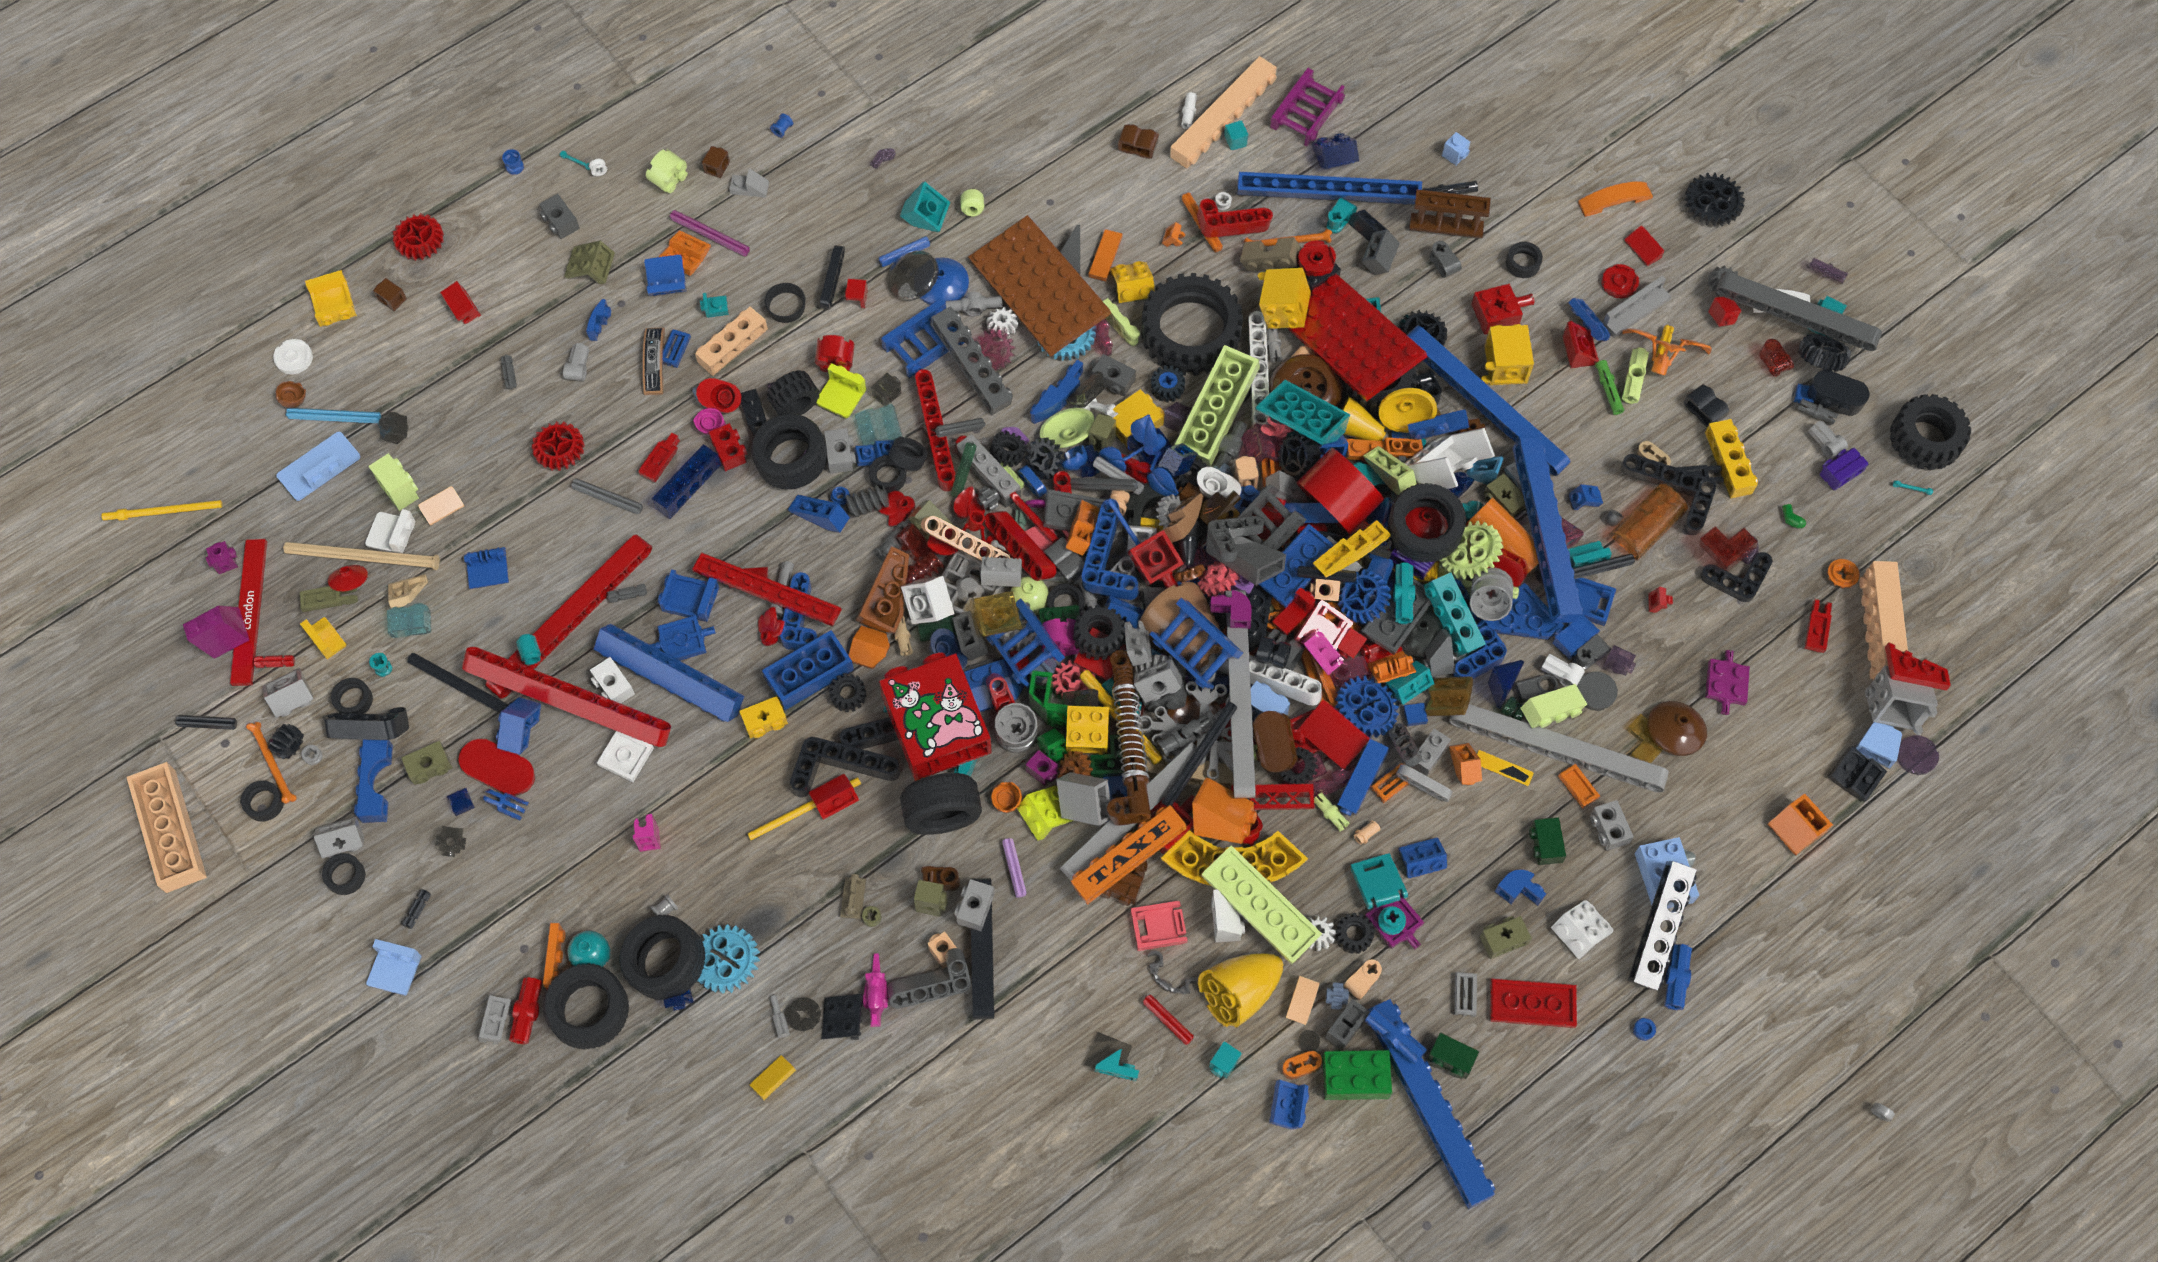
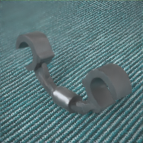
(1163, 983)

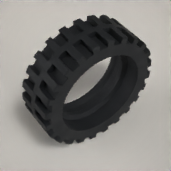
(1190, 290)

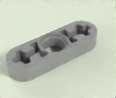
(1424, 783)

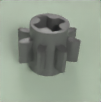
(988, 498)

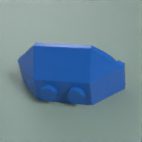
(977, 682)

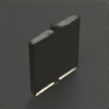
(1104, 1047)

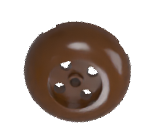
(1320, 374)

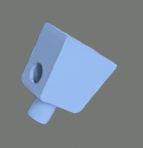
(1881, 744)

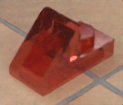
(913, 542)

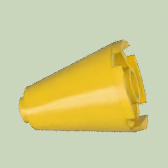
(1362, 423)

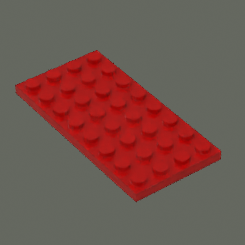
(1356, 338)

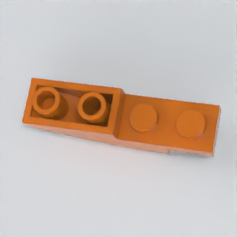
(1394, 446)

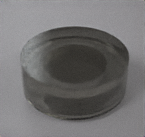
(1309, 1041)

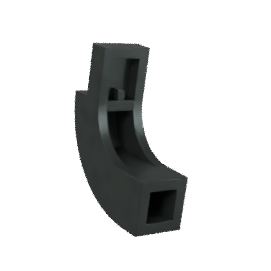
(1140, 503)

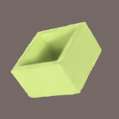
(395, 481)

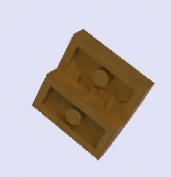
(1449, 696)

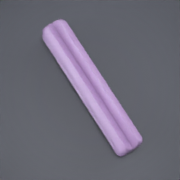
(1014, 867)

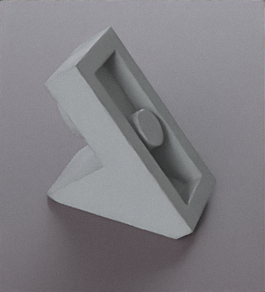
(749, 185)

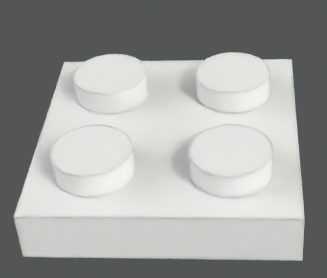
(625, 756)

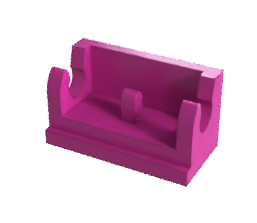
(1323, 651)
(647, 837)

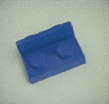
(1423, 857)

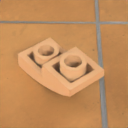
(1302, 1000)

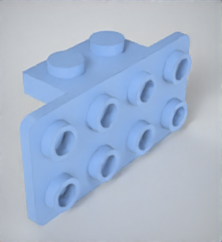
(318, 466)

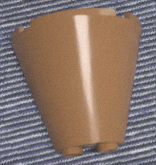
(1164, 610)

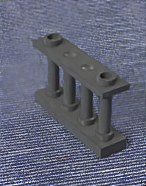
(1279, 534)

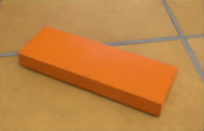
(1105, 255)

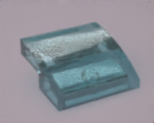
(878, 424)

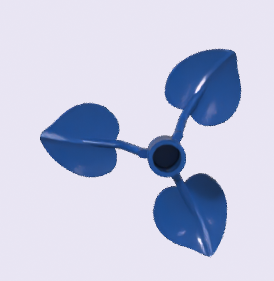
(1145, 432)

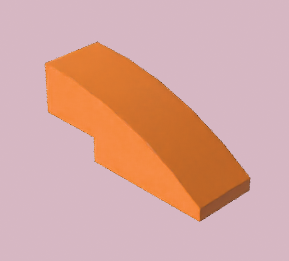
(1082, 528)

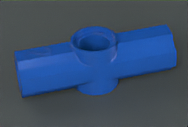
(1678, 977)
(1395, 1035)

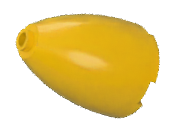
(1240, 986)

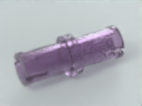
(1828, 270)

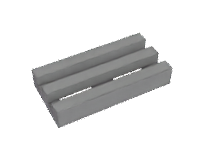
(1464, 1012)

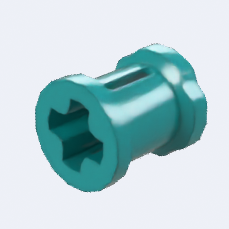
(381, 664)

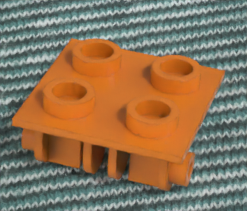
(1392, 667)

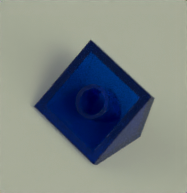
(1503, 679)

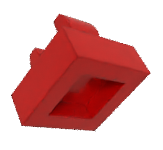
(1658, 599)

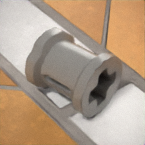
(664, 907)

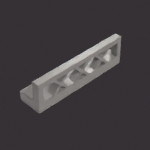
(1636, 307)

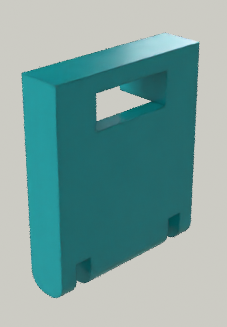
(1379, 883)

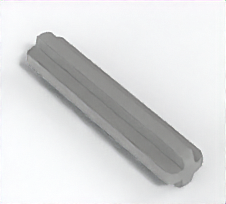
(1114, 472)

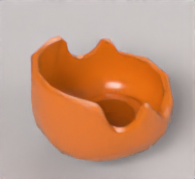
(1006, 797)

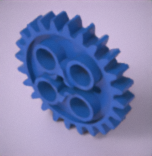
(1357, 691)

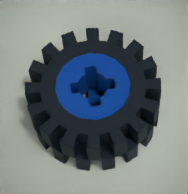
(1163, 389)

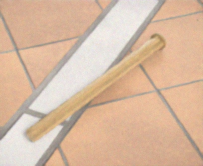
(362, 555)

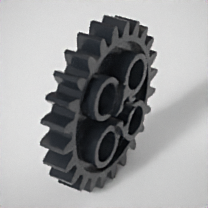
(1714, 199)

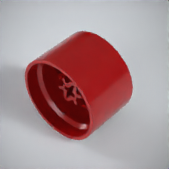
(1340, 490)

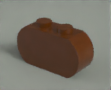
(1274, 741)

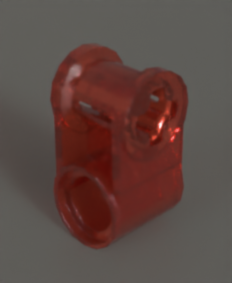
(1777, 360)

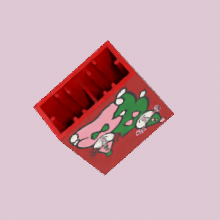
(935, 715)

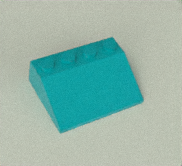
(1305, 413)

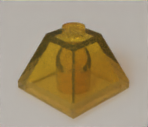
(996, 614)

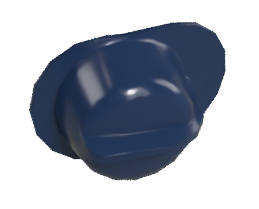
(946, 642)

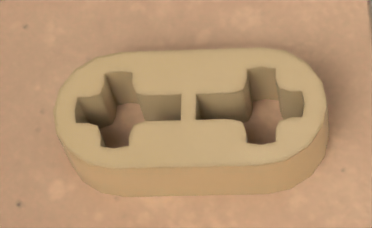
(1654, 454)

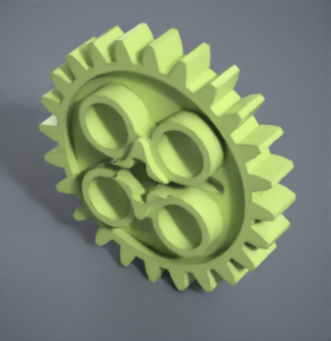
(1484, 550)

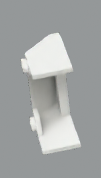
(1448, 453)

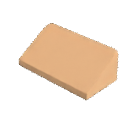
(441, 505)

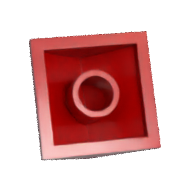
(1579, 346)

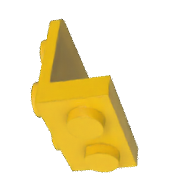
(1133, 281)

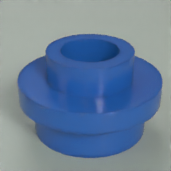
(837, 492)

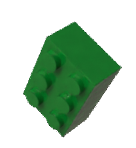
(1357, 1075)

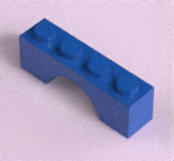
(374, 757)

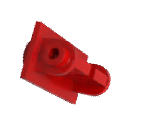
(1374, 652)

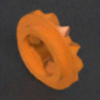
(1850, 570)

